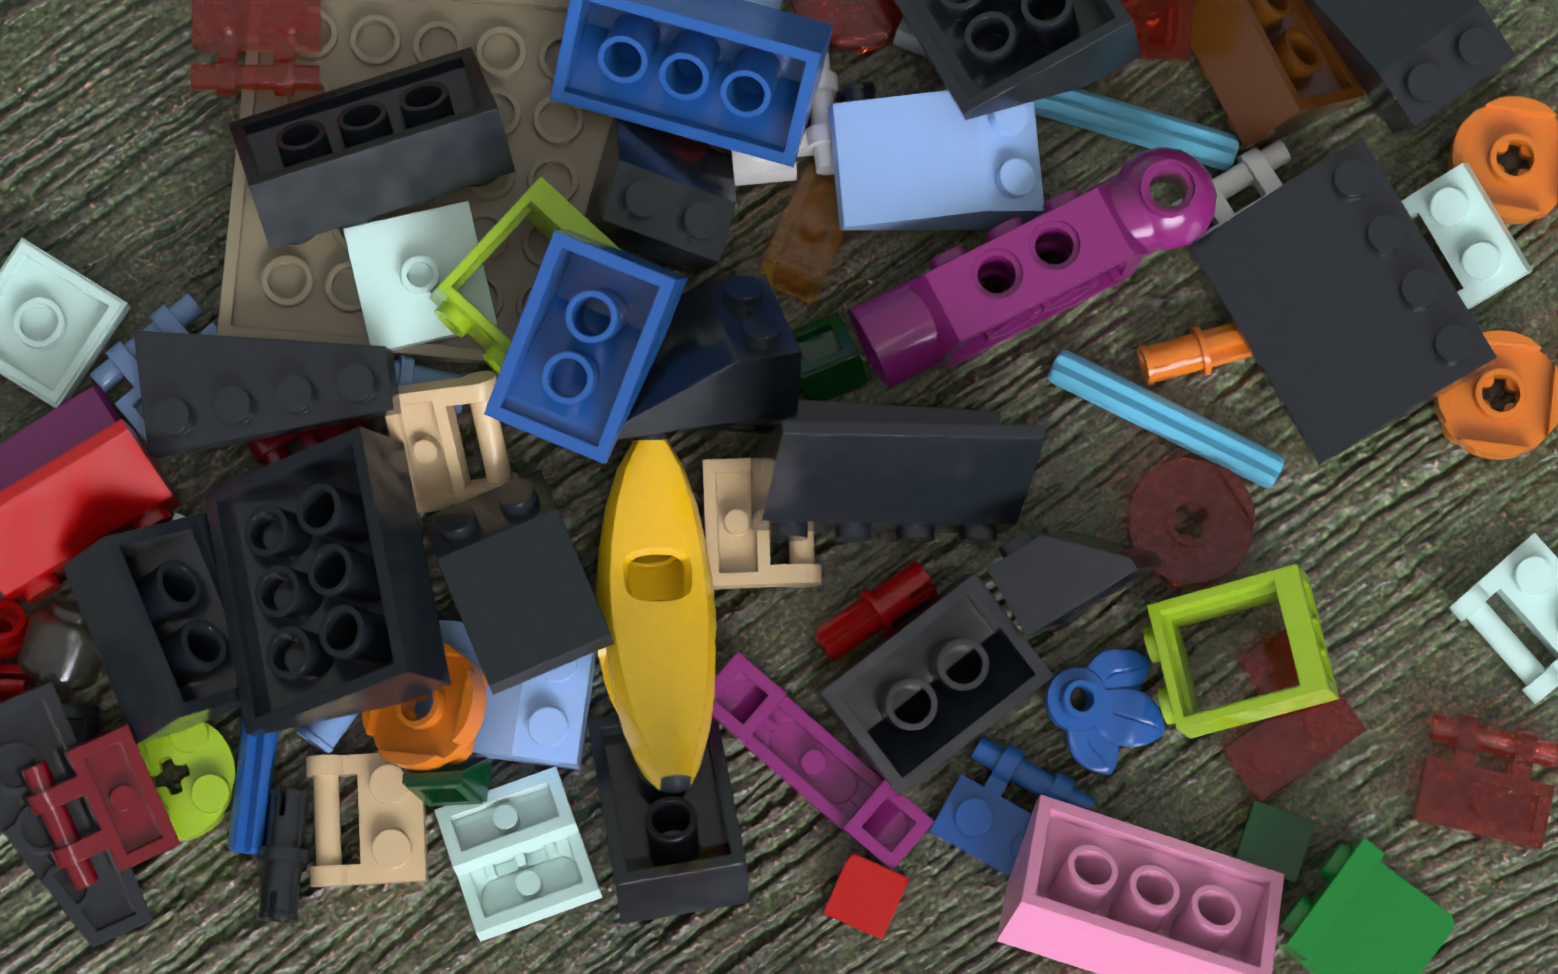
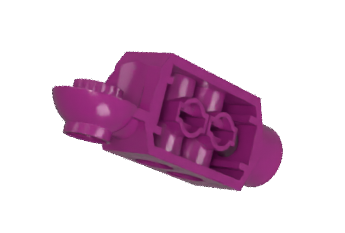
(1096, 236)

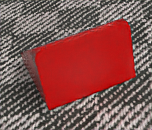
(866, 895)

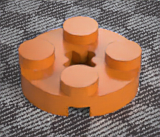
(1489, 133)
(1520, 425)
(445, 732)

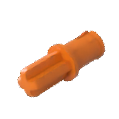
(1191, 353)

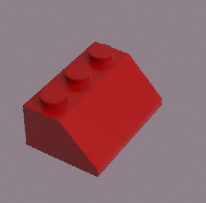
(74, 502)

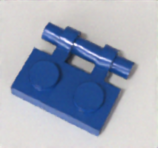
(986, 823)

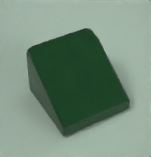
(828, 359)
(451, 784)

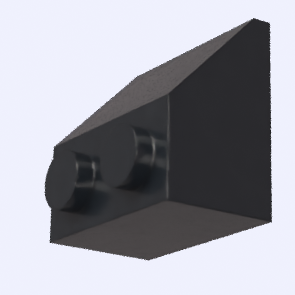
(663, 196)
(1063, 575)

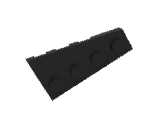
(246, 389)
(35, 731)

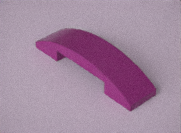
(816, 763)

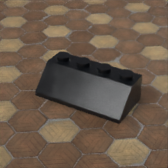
(372, 148)

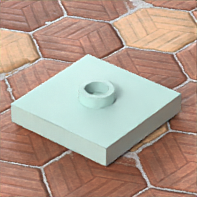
(401, 266)
(51, 323)

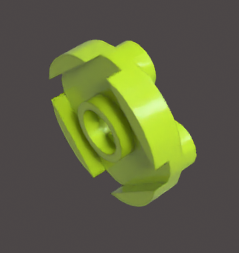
(207, 788)

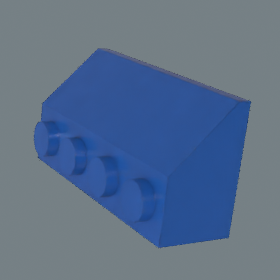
(696, 70)

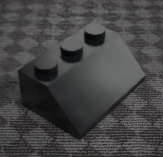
(158, 624)
(933, 683)

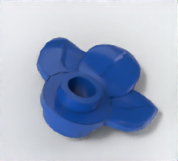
(1113, 711)

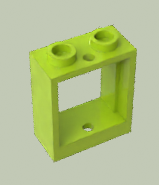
(547, 212)
(1304, 632)

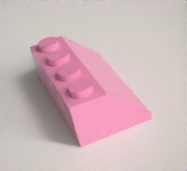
(1136, 899)

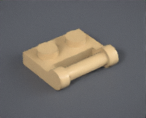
(435, 443)
(736, 552)
(389, 823)

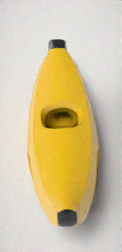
(660, 613)

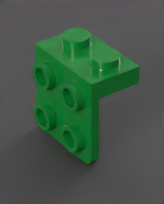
(1364, 919)

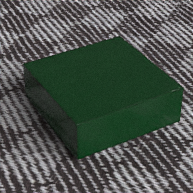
(1275, 840)

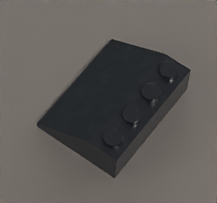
(1019, 49)
(1342, 302)
(892, 479)
(326, 584)

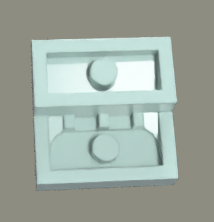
(518, 854)

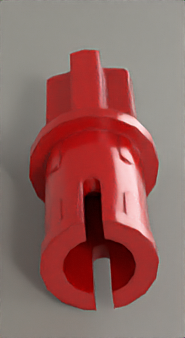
(875, 611)

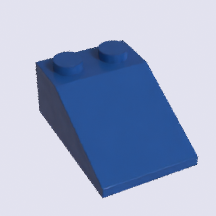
(584, 344)

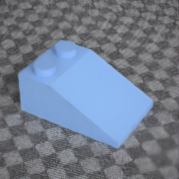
(928, 168)
(535, 720)

